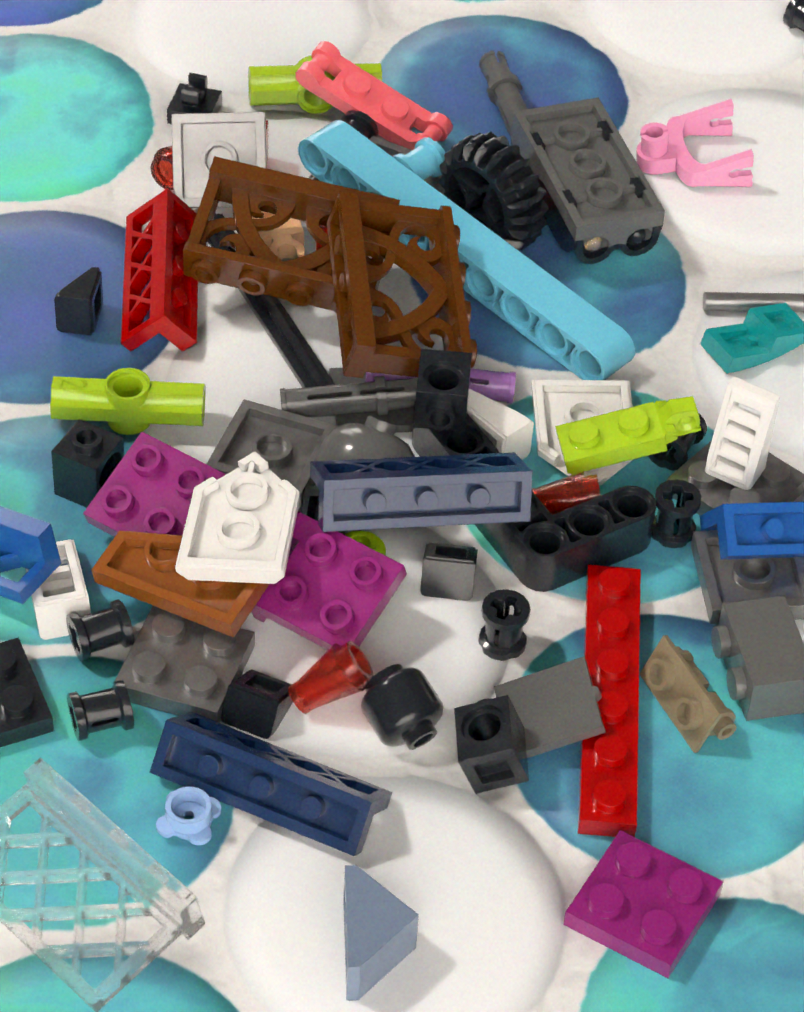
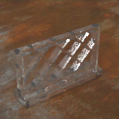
(117, 860)

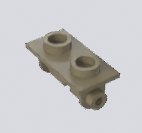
(684, 696)

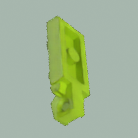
(626, 433)

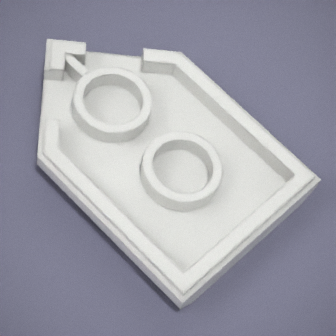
(573, 400)
(239, 526)

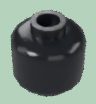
(402, 706)

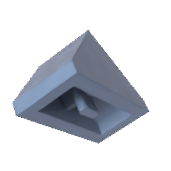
(376, 931)

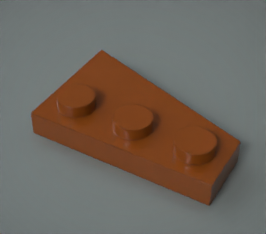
(145, 569)

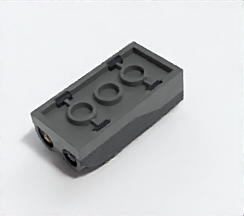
(590, 180)

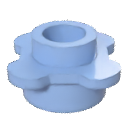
(185, 803)

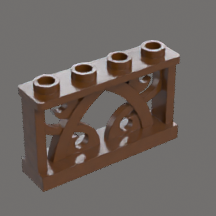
(253, 265)
(362, 335)

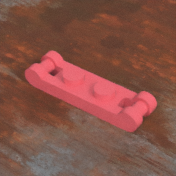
(362, 92)

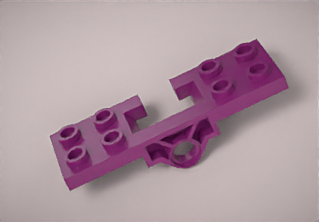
(330, 580)

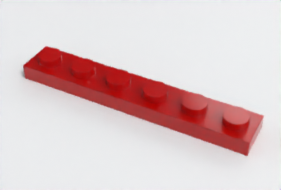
(612, 652)

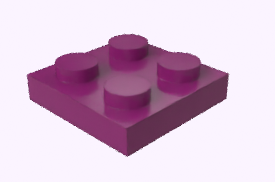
(643, 903)

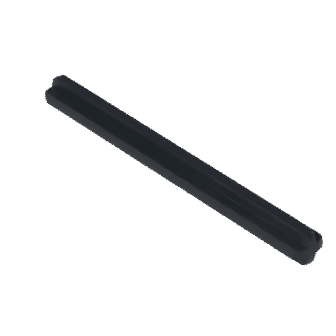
(282, 330)

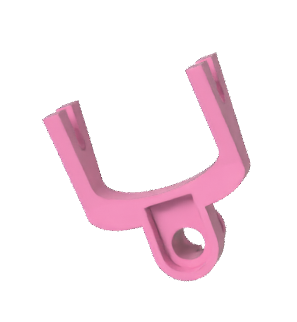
(664, 149)

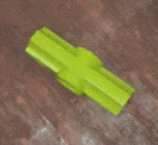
(280, 87)
(128, 401)

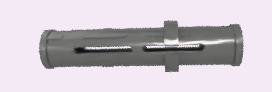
(503, 86)
(351, 398)

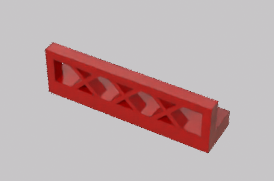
(170, 293)

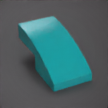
(761, 338)

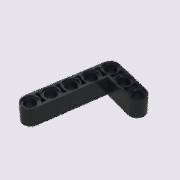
(558, 546)

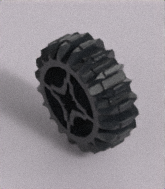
(495, 187)

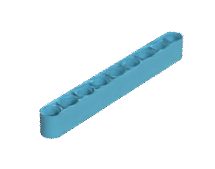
(495, 270)

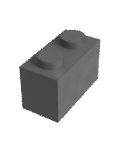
(761, 656)

